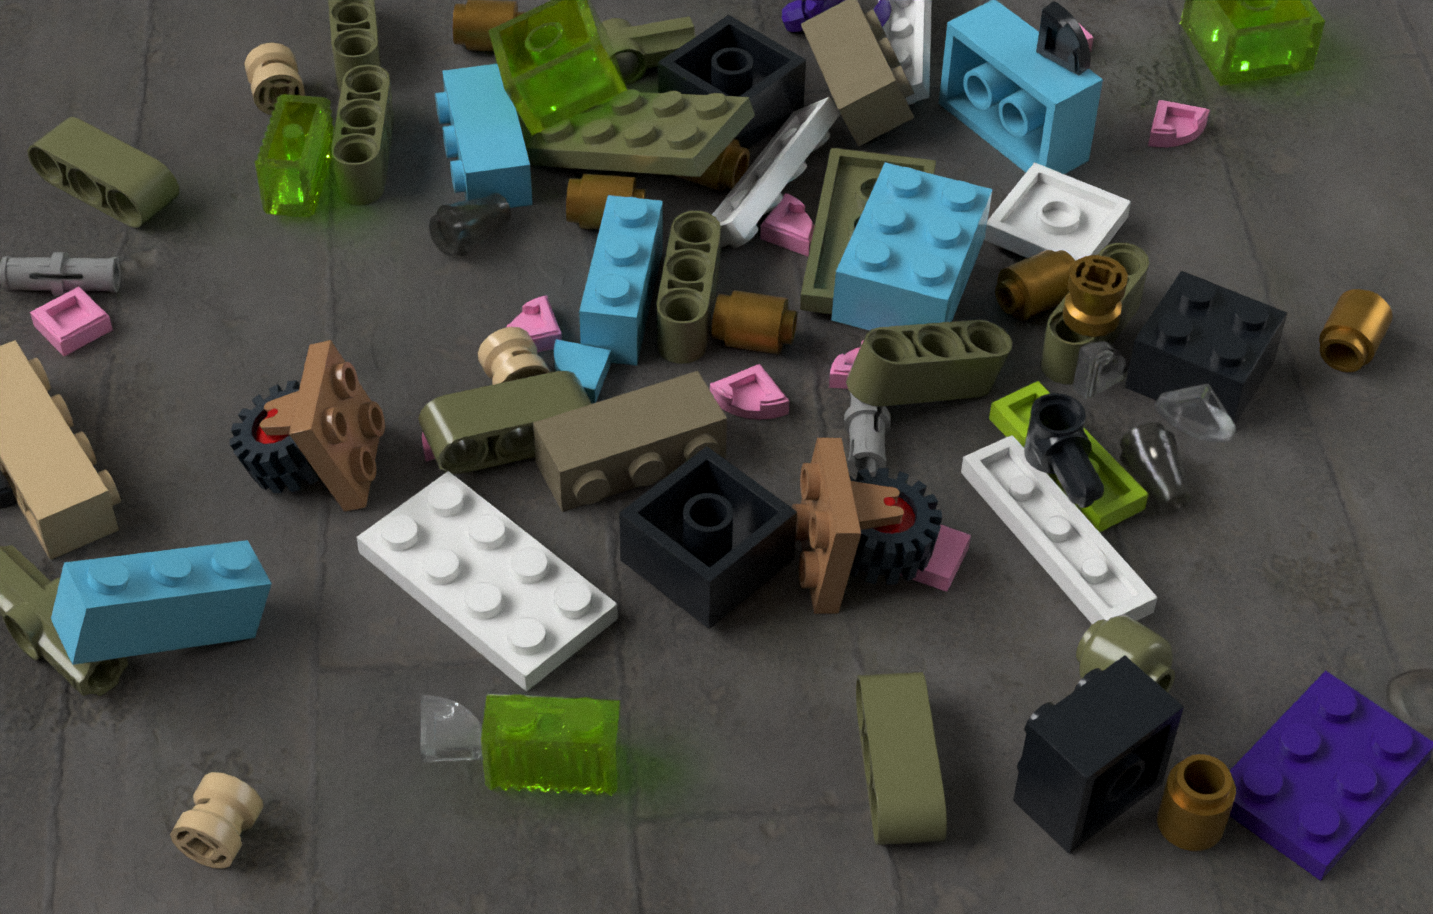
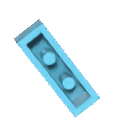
(483, 136)
(622, 277)
(159, 601)

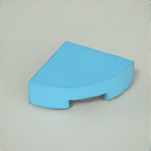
(586, 362)

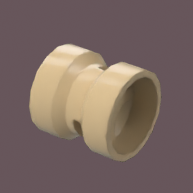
(272, 73)
(510, 356)
(214, 825)

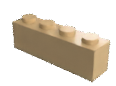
(48, 463)

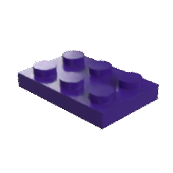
(1325, 774)

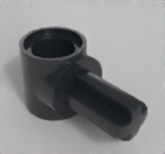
(1061, 447)

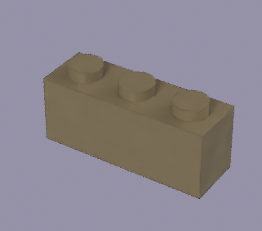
(860, 69)
(627, 440)

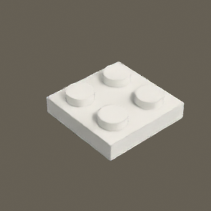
(1056, 214)

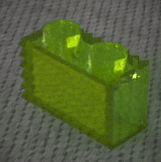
(295, 155)
(551, 743)

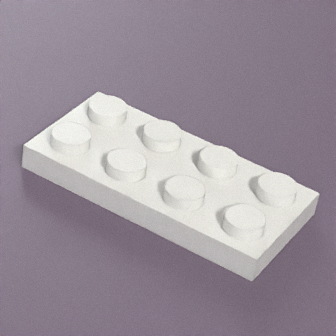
(487, 580)

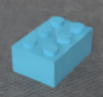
(1014, 94)
(910, 250)

